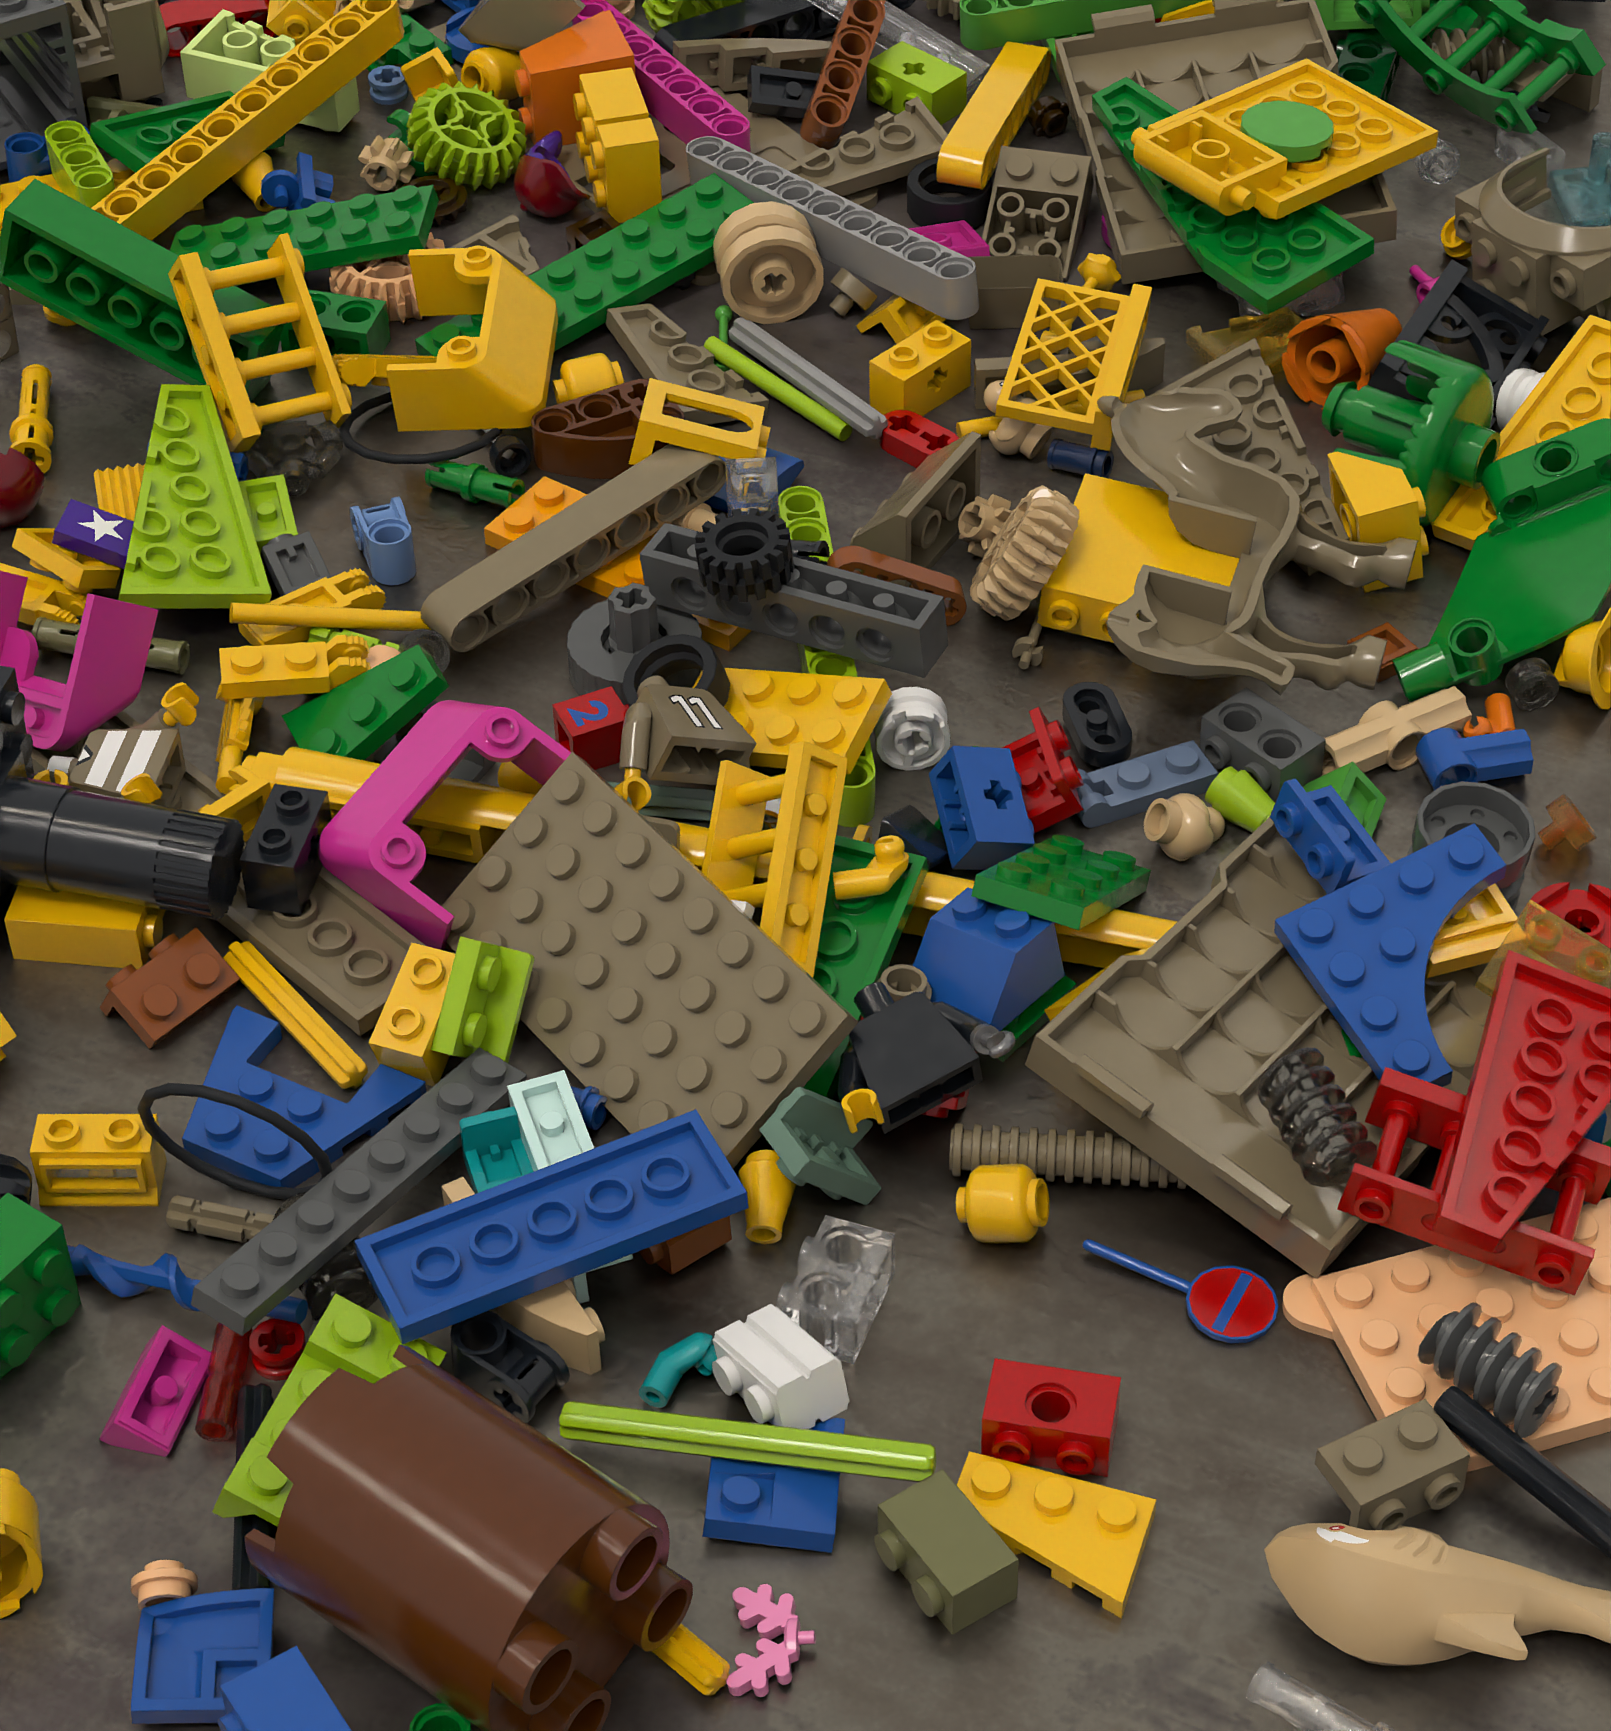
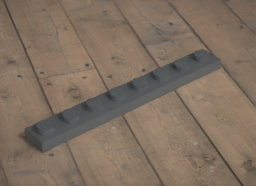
(352, 1195)

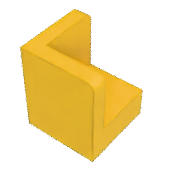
(428, 72)

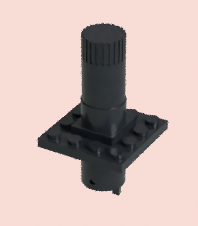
(103, 843)

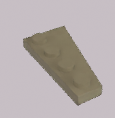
(877, 154)
(662, 353)

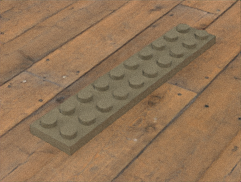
(335, 951)

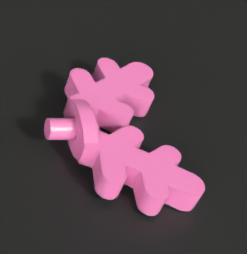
(773, 1657)

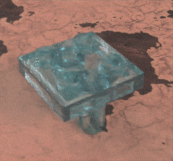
(1586, 191)

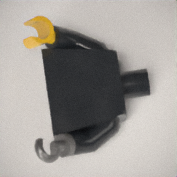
(910, 1056)

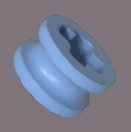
(387, 85)

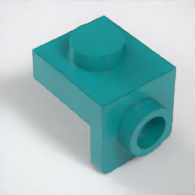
(493, 1148)

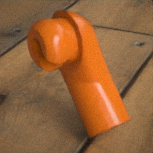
(1498, 717)

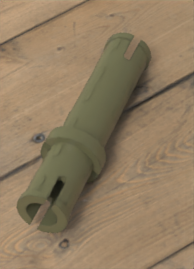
(62, 638)

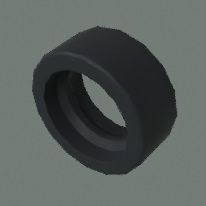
(932, 209)
(673, 655)

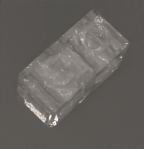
(840, 1284)

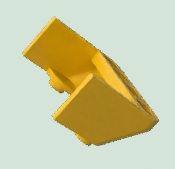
(485, 378)

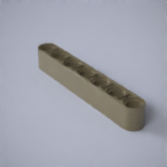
(571, 545)

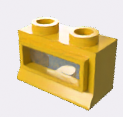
(96, 1160)

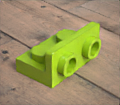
(483, 999)

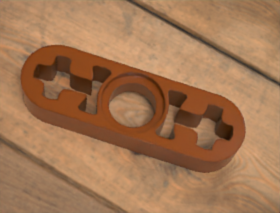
(890, 569)

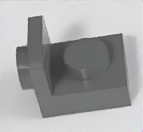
(293, 562)

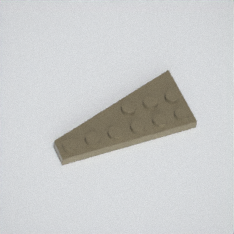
(1264, 430)

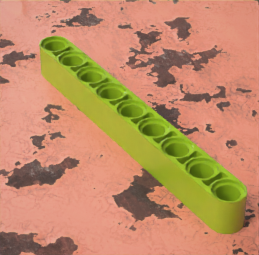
(806, 518)

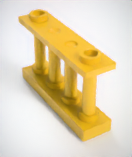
(228, 375)
(799, 844)

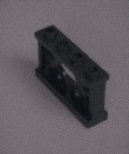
(1472, 309)

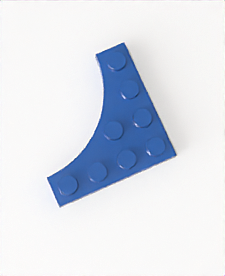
(1373, 943)

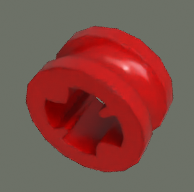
(264, 1342)

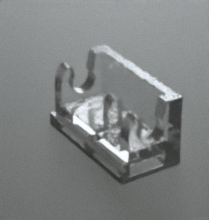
(752, 485)

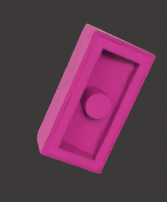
(157, 1394)

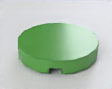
(1289, 129)

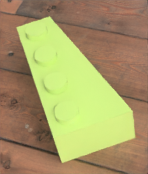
(233, 54)

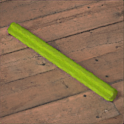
(747, 1441)

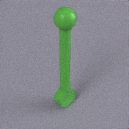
(723, 315)

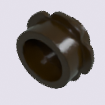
(1048, 116)

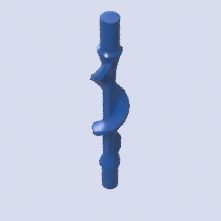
(130, 1279)

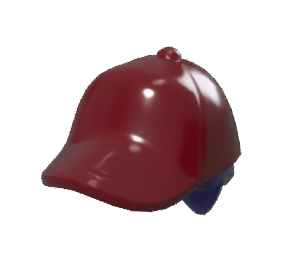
(543, 182)

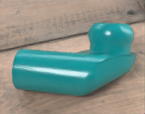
(672, 1363)

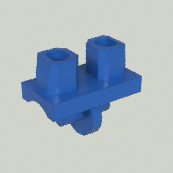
(297, 190)

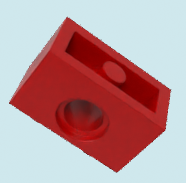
(1051, 1417)

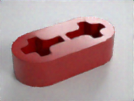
(913, 437)

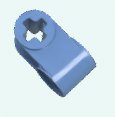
(385, 541)

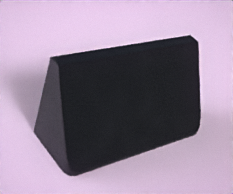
(917, 834)

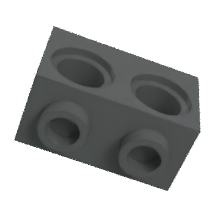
(1261, 740)

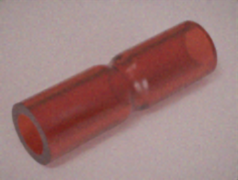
(220, 1391)

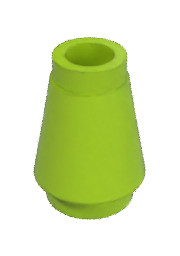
(1239, 799)

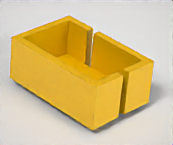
(618, 143)

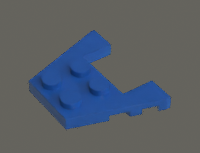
(257, 1148)

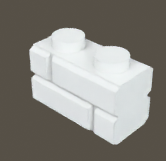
(779, 1370)

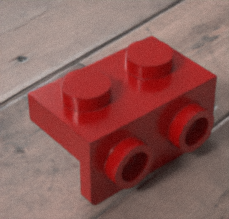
(1045, 774)

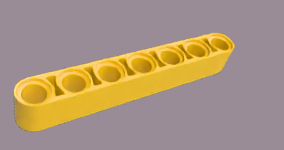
(993, 115)

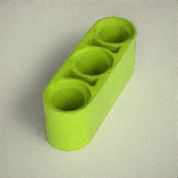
(78, 163)

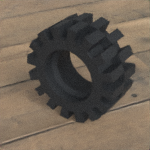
(729, 573)

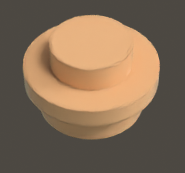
(163, 1582)

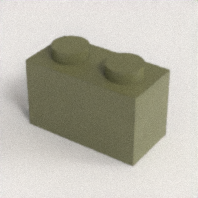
(946, 1552)

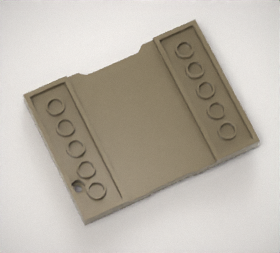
(1186, 66)
(1183, 1034)

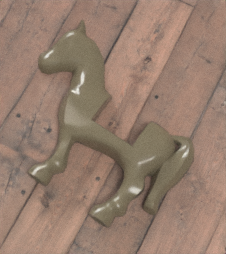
(1243, 512)

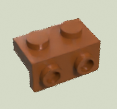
(170, 988)

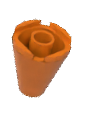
(1337, 350)

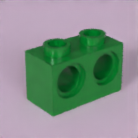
(348, 324)

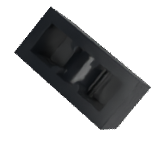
(283, 850)

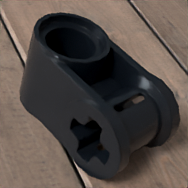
(505, 1363)

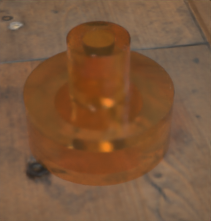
(1567, 824)

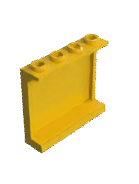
(1115, 536)

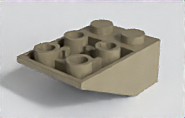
(1039, 204)

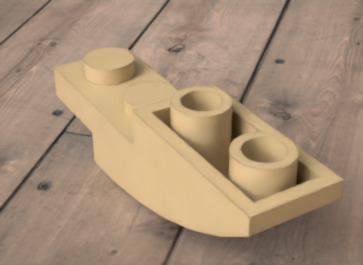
(550, 1313)

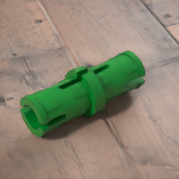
(474, 482)

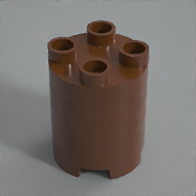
(467, 1548)

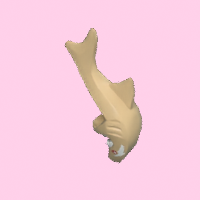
(1421, 1601)

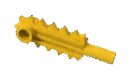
(234, 735)

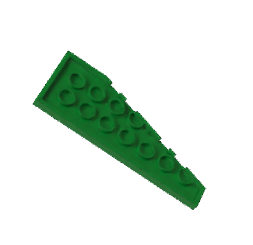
(1249, 254)

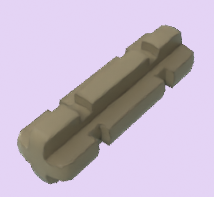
(215, 1219)

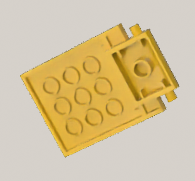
(1232, 172)

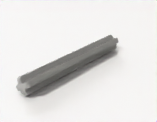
(808, 378)

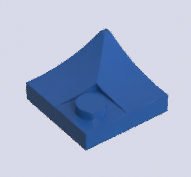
(773, 1502)
(195, 1647)

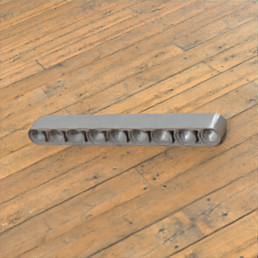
(848, 232)

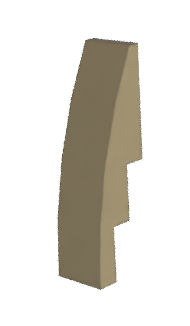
(729, 60)

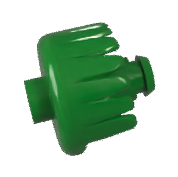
(1432, 441)

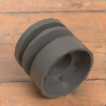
(1495, 813)

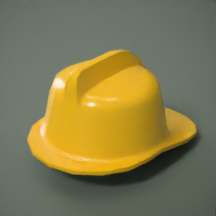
(1587, 661)

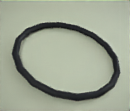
(406, 458)
(245, 1105)

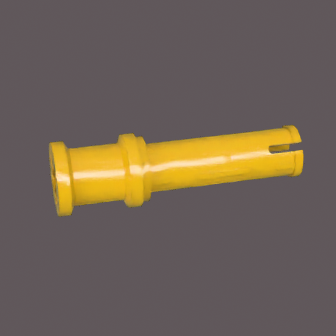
(34, 422)

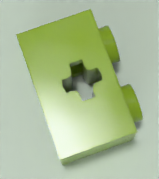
(909, 72)

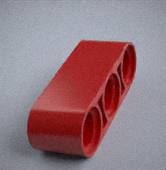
(196, 14)

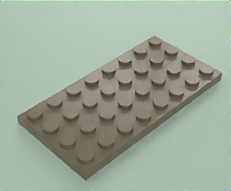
(645, 966)

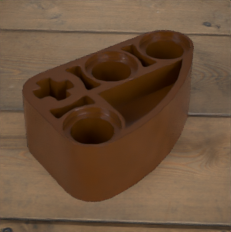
(593, 432)

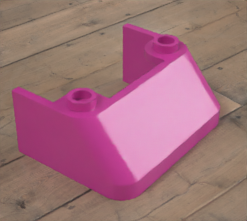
(102, 674)
(369, 836)

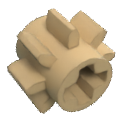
(386, 164)
(982, 521)

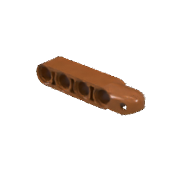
(842, 72)

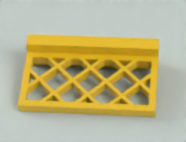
(1112, 375)

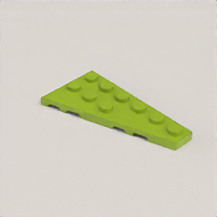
(190, 520)

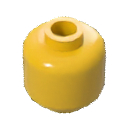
(492, 70)
(586, 376)
(1003, 1203)

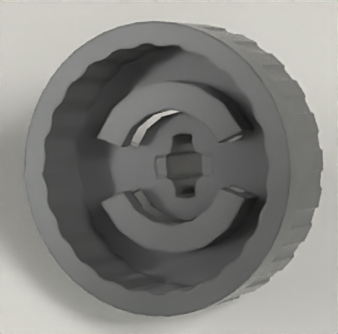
(624, 627)

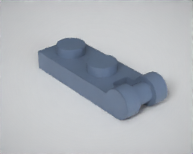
(1136, 783)

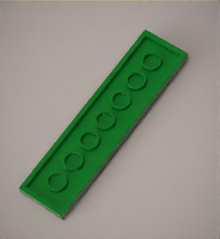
(622, 264)

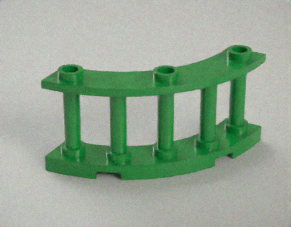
(1561, 46)

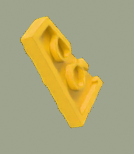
(1068, 1524)

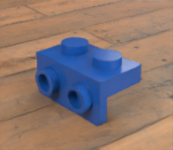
(1325, 835)

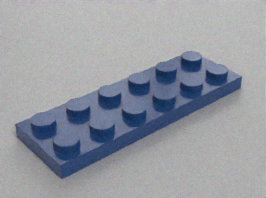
(550, 1225)

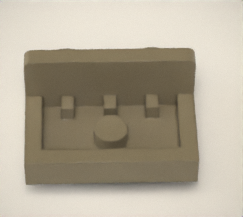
(1396, 1467)

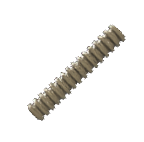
(1057, 1155)

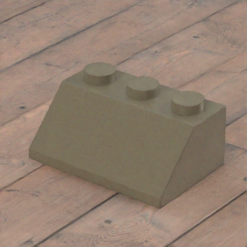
(925, 510)

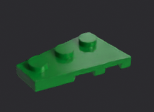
(369, 707)

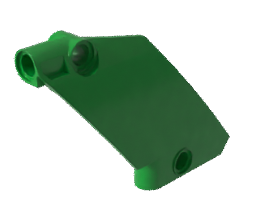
(1533, 571)

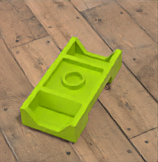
(343, 1339)

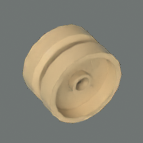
(768, 262)

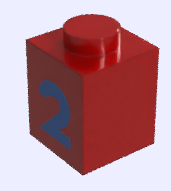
(591, 726)

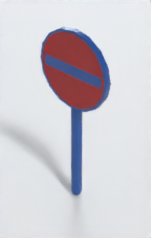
(1221, 1302)

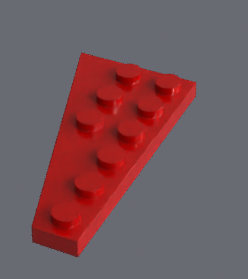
(1529, 1098)

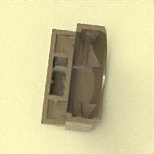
(118, 47)
(1531, 260)

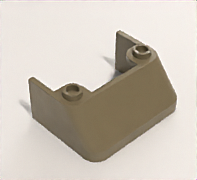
(518, 22)

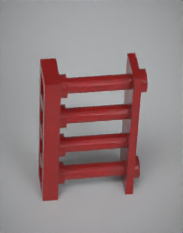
(1432, 1116)

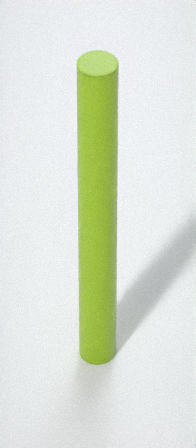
(778, 389)

